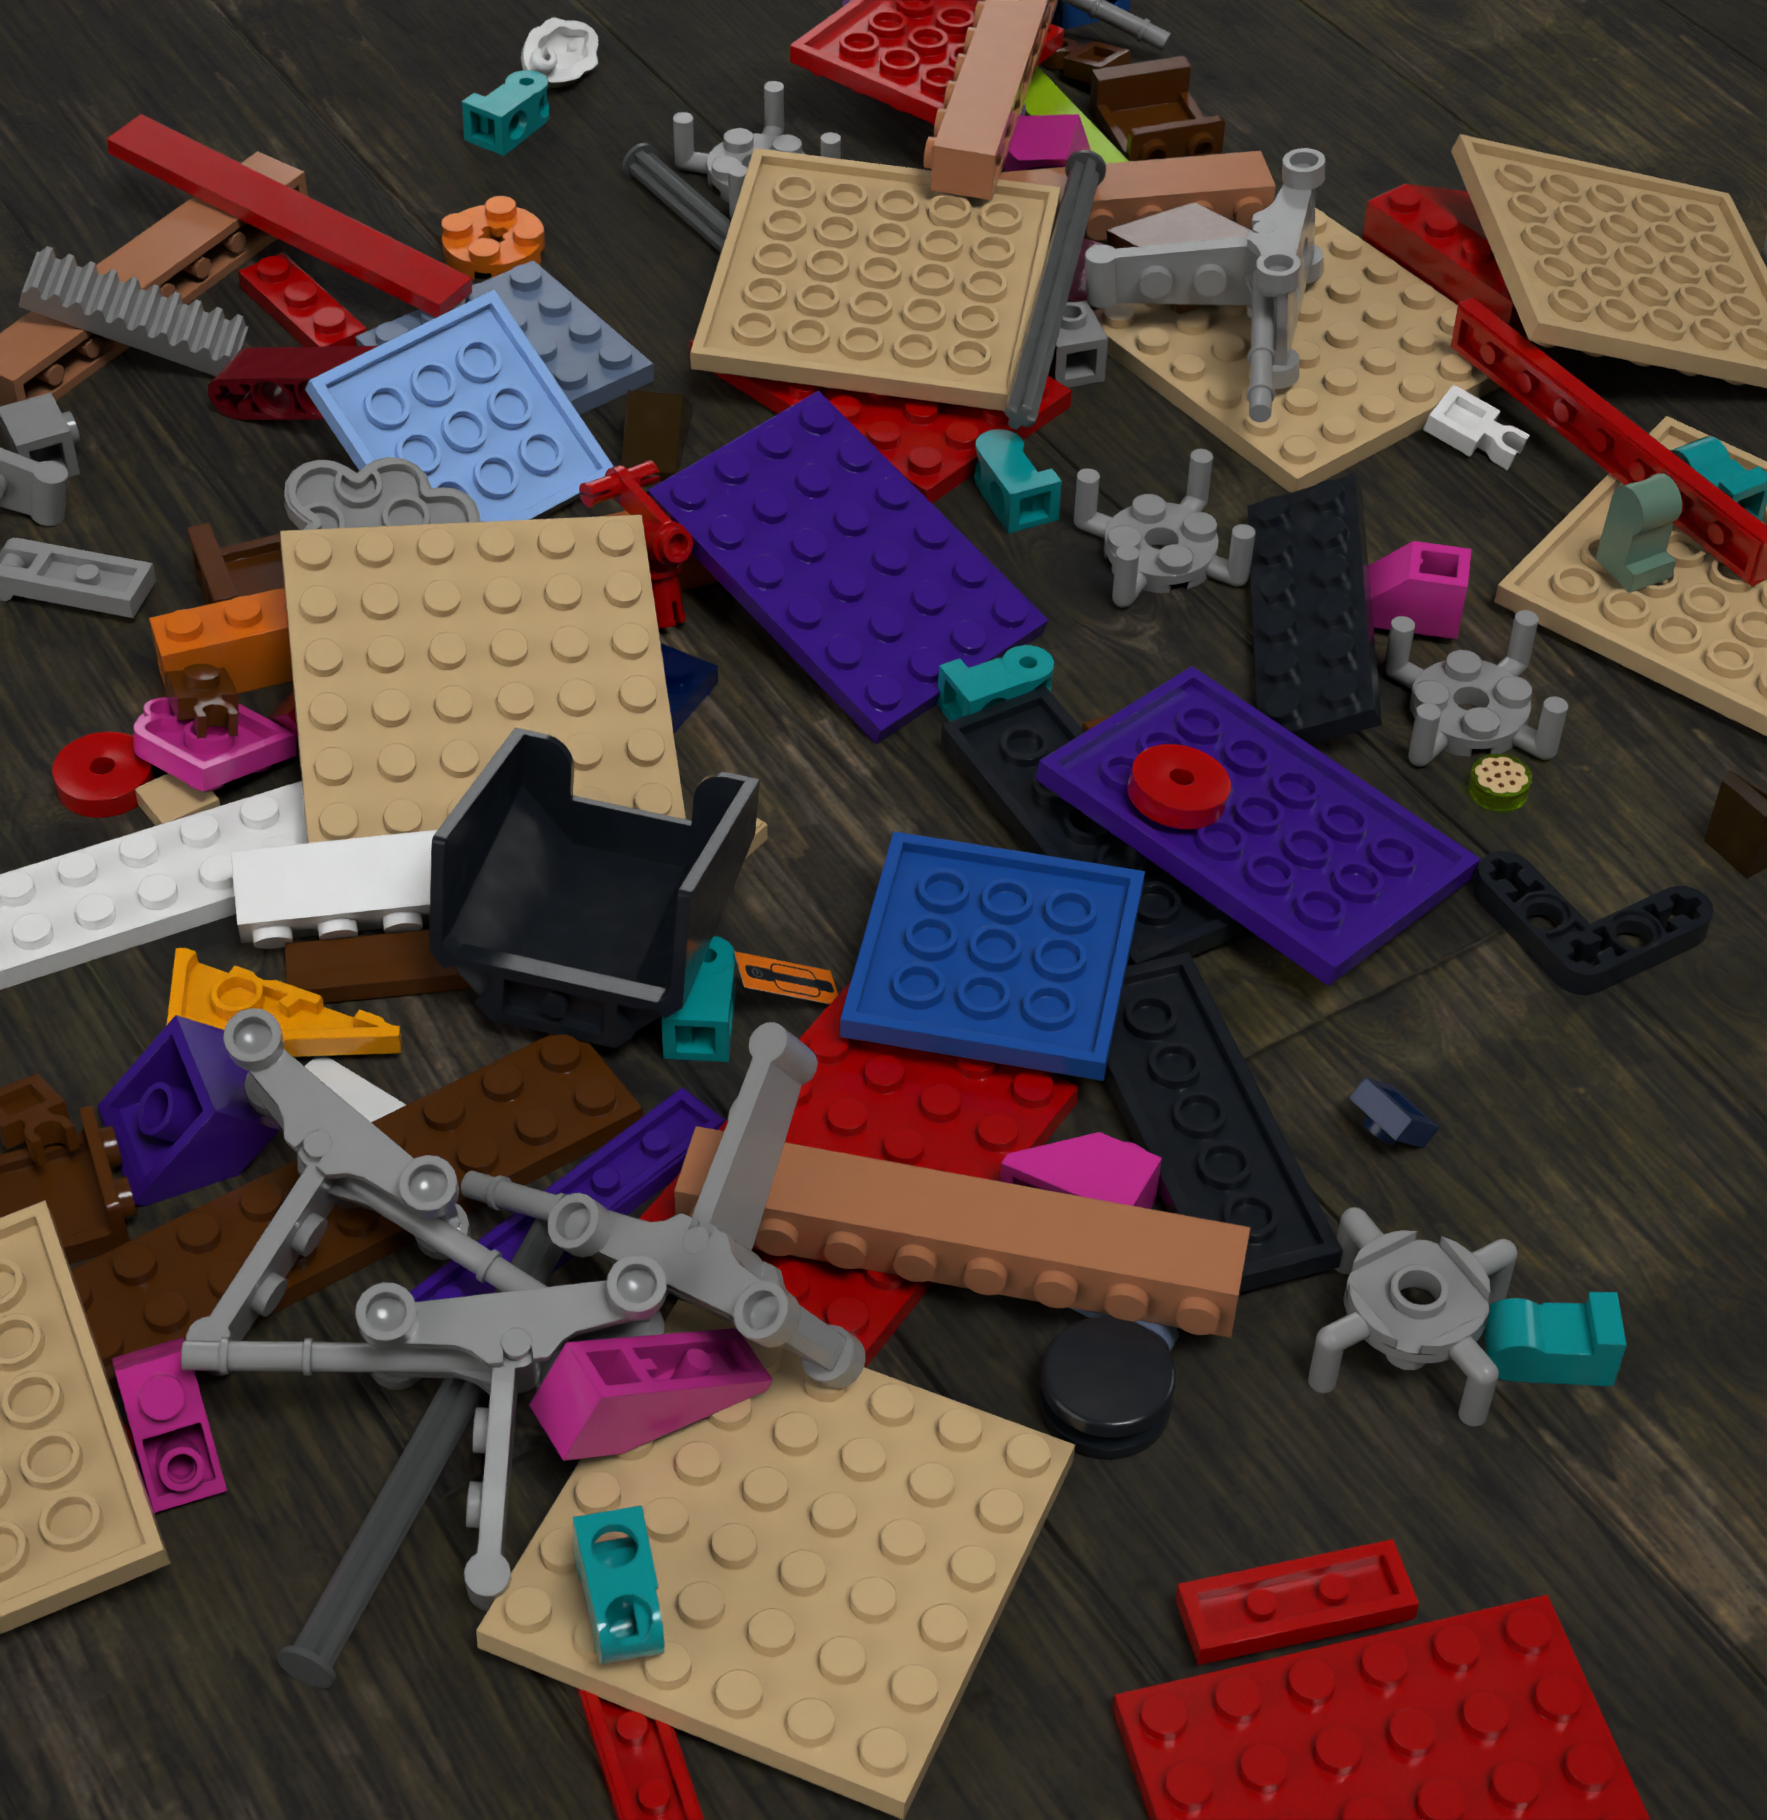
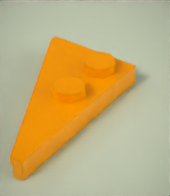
(307, 1025)

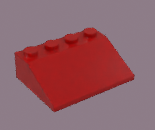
(1441, 243)

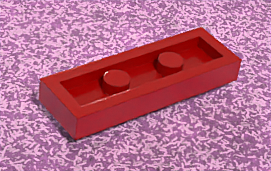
(299, 303)
(1296, 1601)

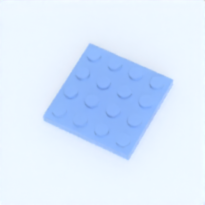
(467, 409)

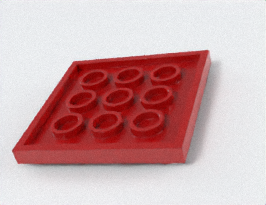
(896, 50)

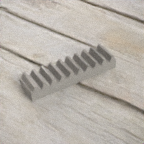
(131, 313)

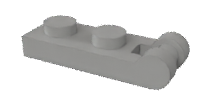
(74, 577)

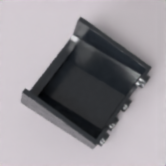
(579, 905)

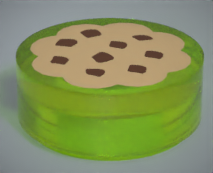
(1499, 782)

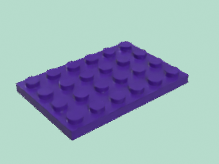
(846, 563)
(1302, 844)

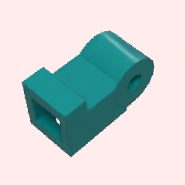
(507, 113)
(1713, 462)
(1012, 484)
(990, 683)
(706, 1021)
(1557, 1340)
(619, 1584)

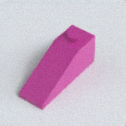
(638, 1388)

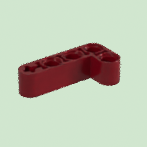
(273, 381)

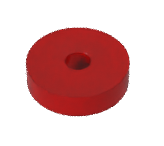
(100, 774)
(1179, 786)

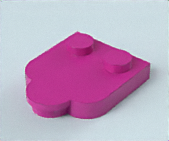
(210, 760)

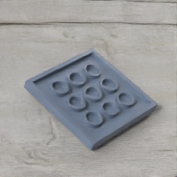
(573, 342)

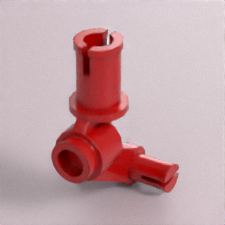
(666, 540)

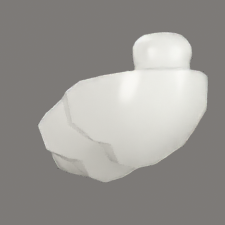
(560, 51)

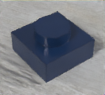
(1392, 1114)

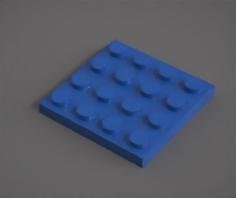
(994, 955)

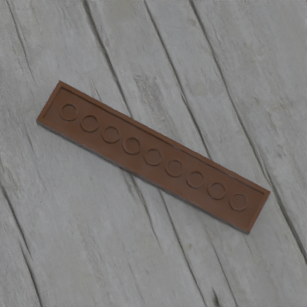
(502, 1120)

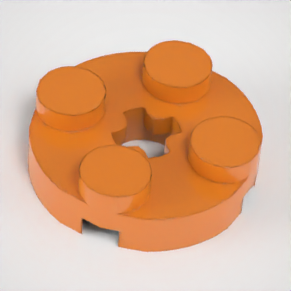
(473, 238)

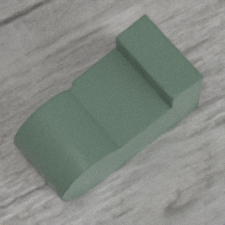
(1639, 532)

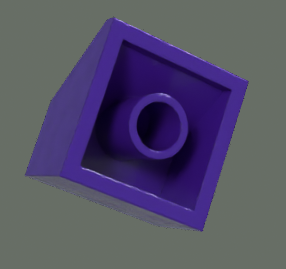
(184, 1114)

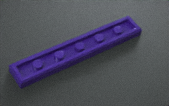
(616, 1176)

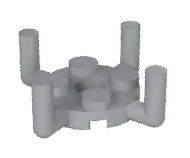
(730, 159)
(1150, 521)
(1463, 678)
(1410, 1332)

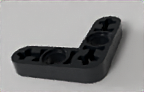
(1582, 940)

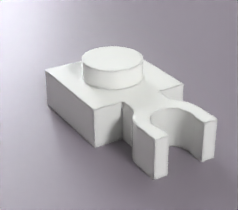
(1471, 423)

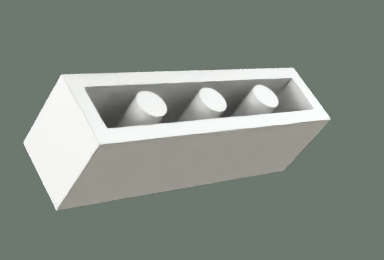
(332, 888)

